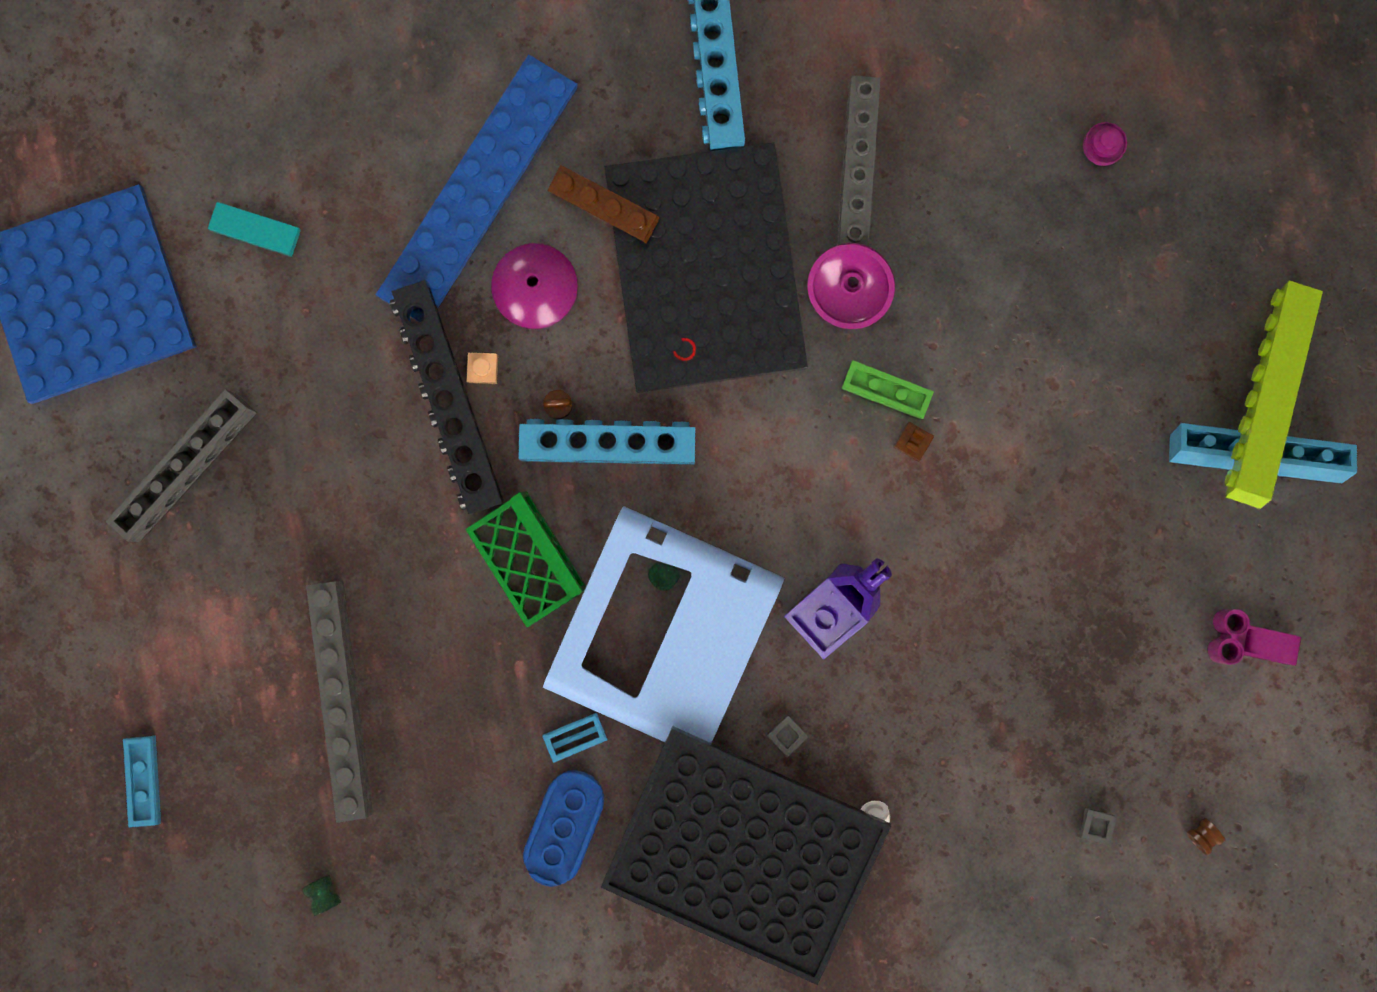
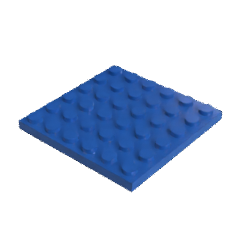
(88, 295)

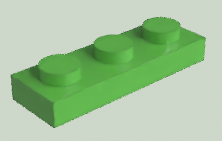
(887, 390)

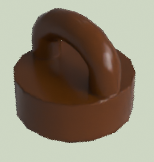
(557, 404)

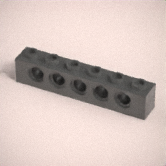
(858, 160)
(181, 466)

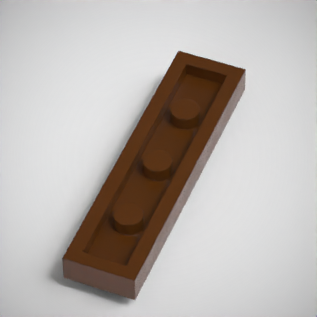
(603, 204)

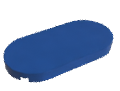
(563, 828)

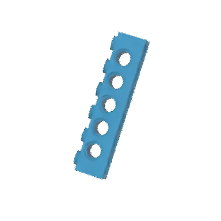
(722, 48)
(533, 451)

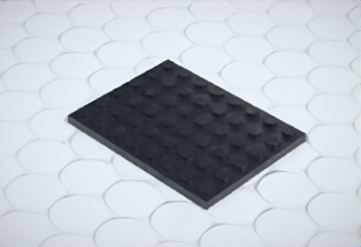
(709, 270)
(745, 855)

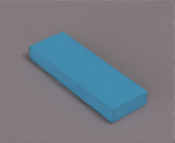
(142, 781)

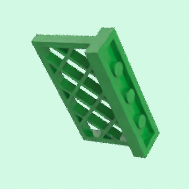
(548, 546)

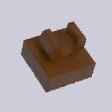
(913, 441)

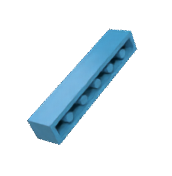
(1300, 458)

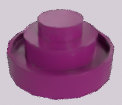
(1105, 143)

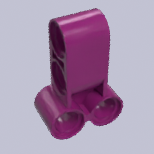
(1251, 641)

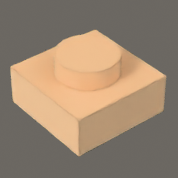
(482, 368)

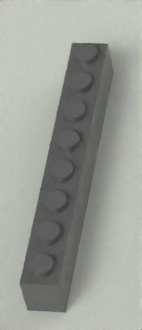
(339, 701)

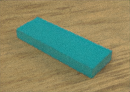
(254, 229)

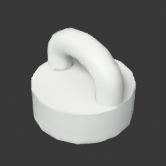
(877, 809)

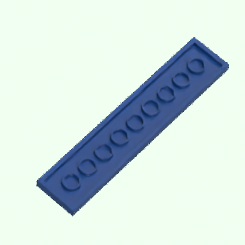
(481, 182)

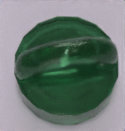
(663, 575)

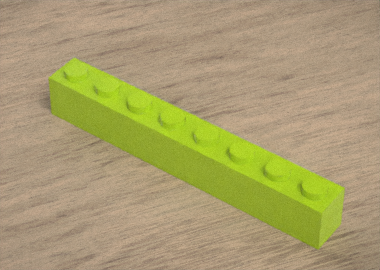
(1273, 395)

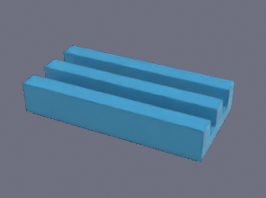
(552, 746)

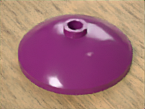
(845, 303)
(537, 305)

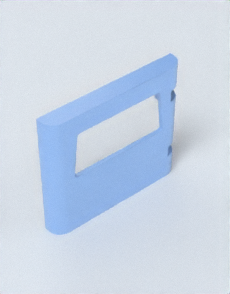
(703, 645)

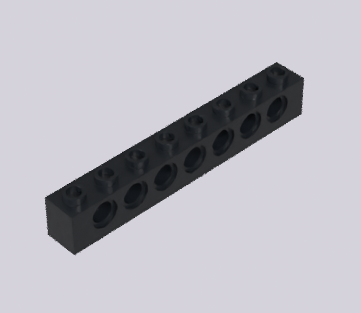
(404, 302)

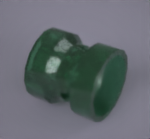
(321, 895)

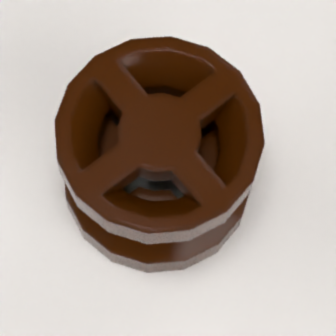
(1206, 836)

